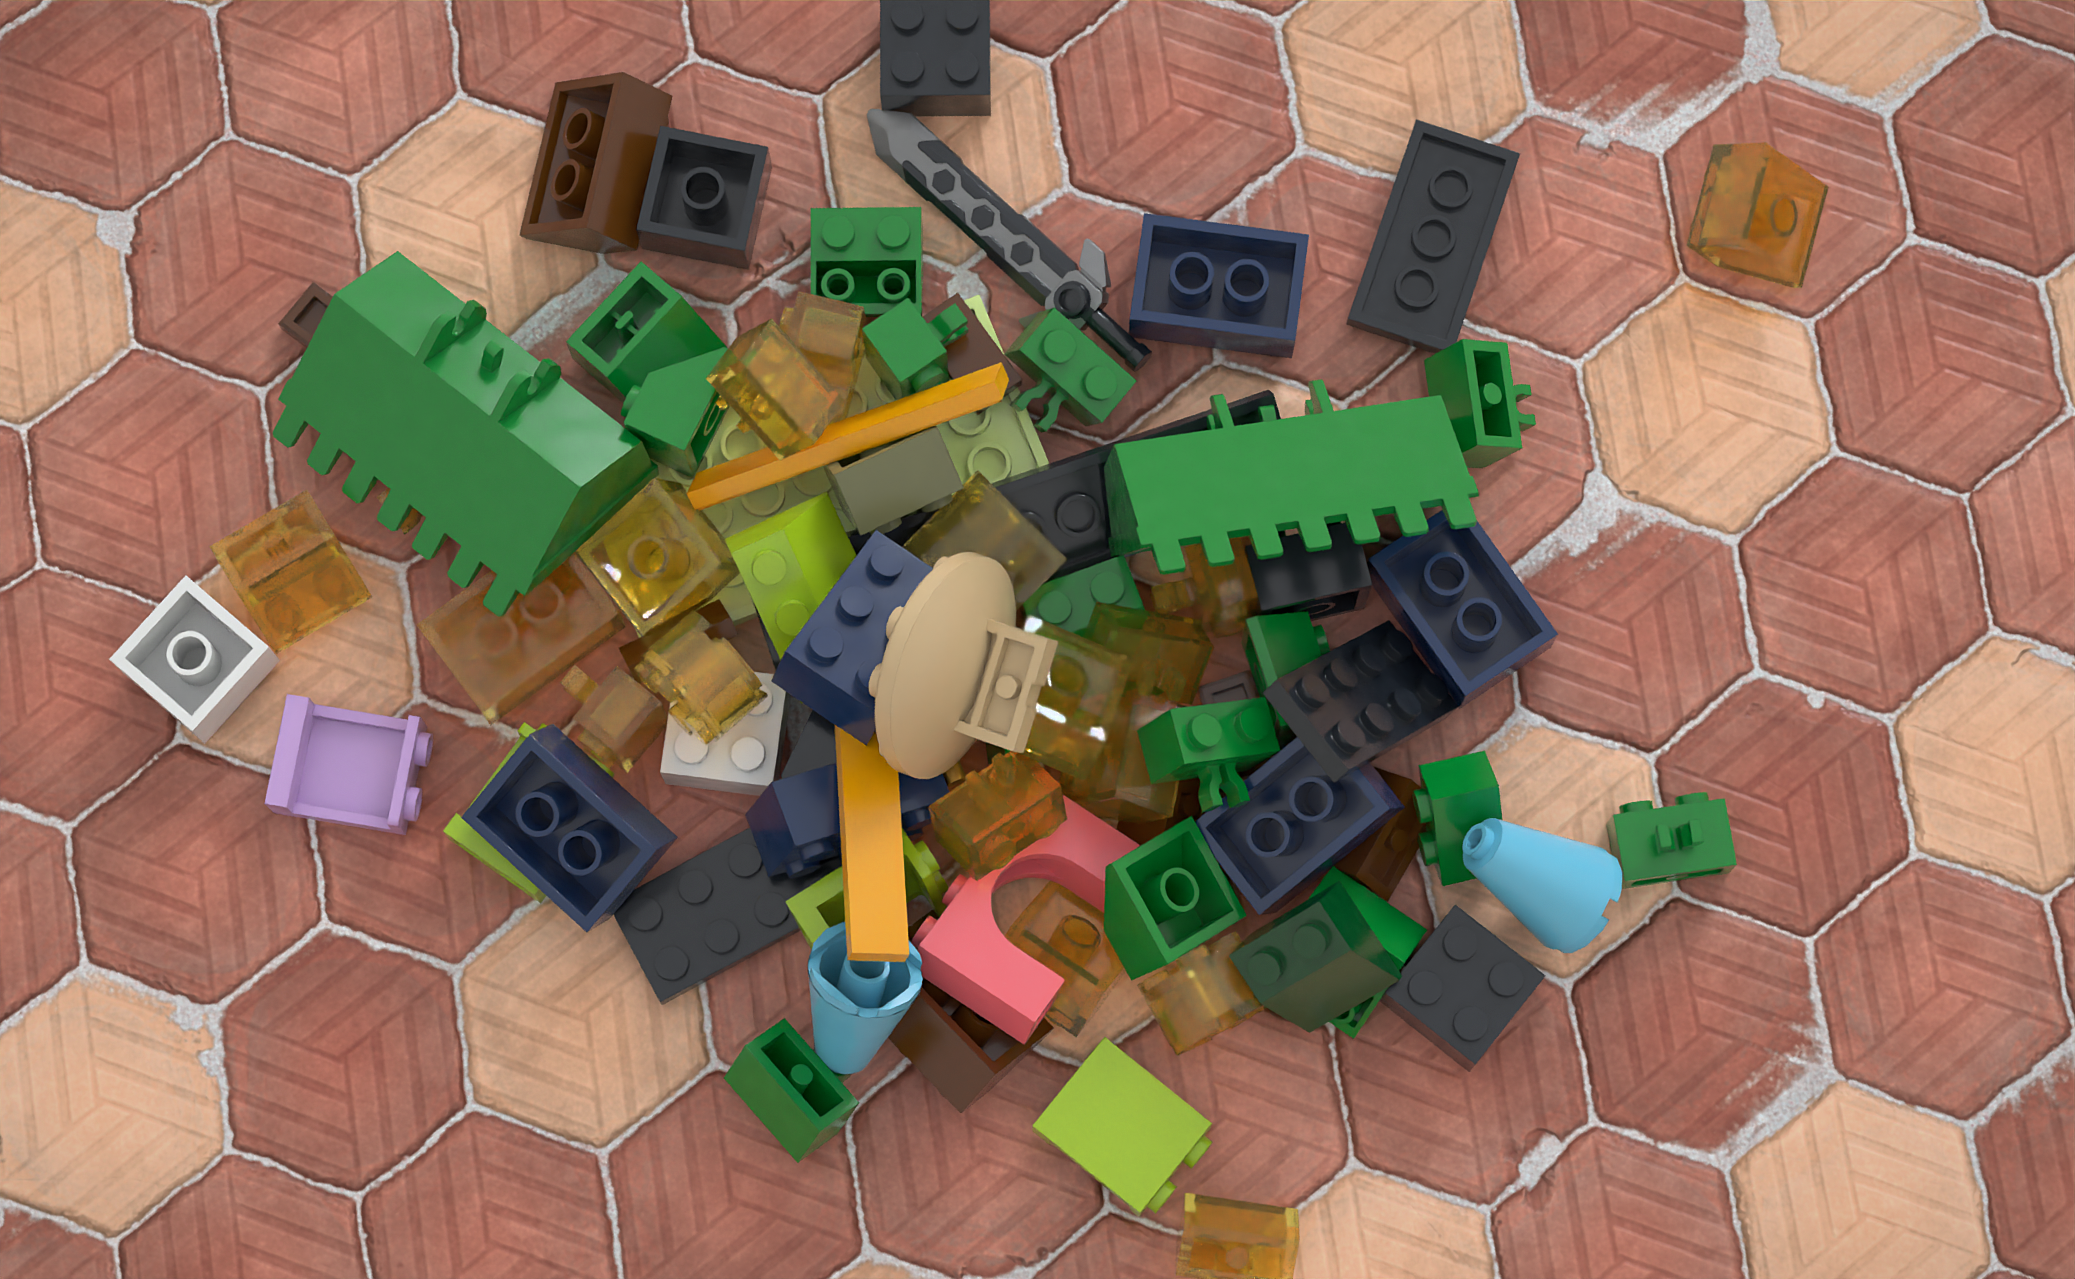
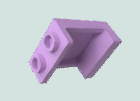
(348, 766)

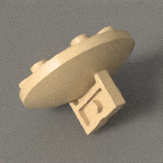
(957, 669)

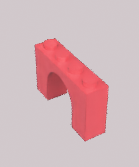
(973, 958)

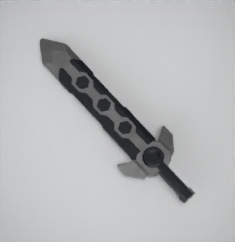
(1002, 232)

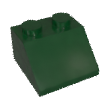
(1315, 960)

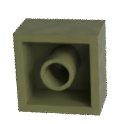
(894, 481)

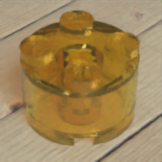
(702, 677)
(1200, 996)

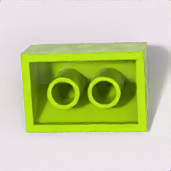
(792, 564)

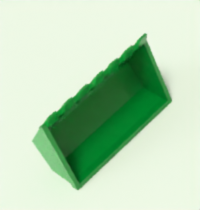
(458, 430)
(1286, 478)

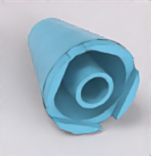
(1545, 880)
(856, 1001)

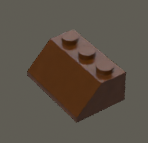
(595, 163)
(956, 1045)

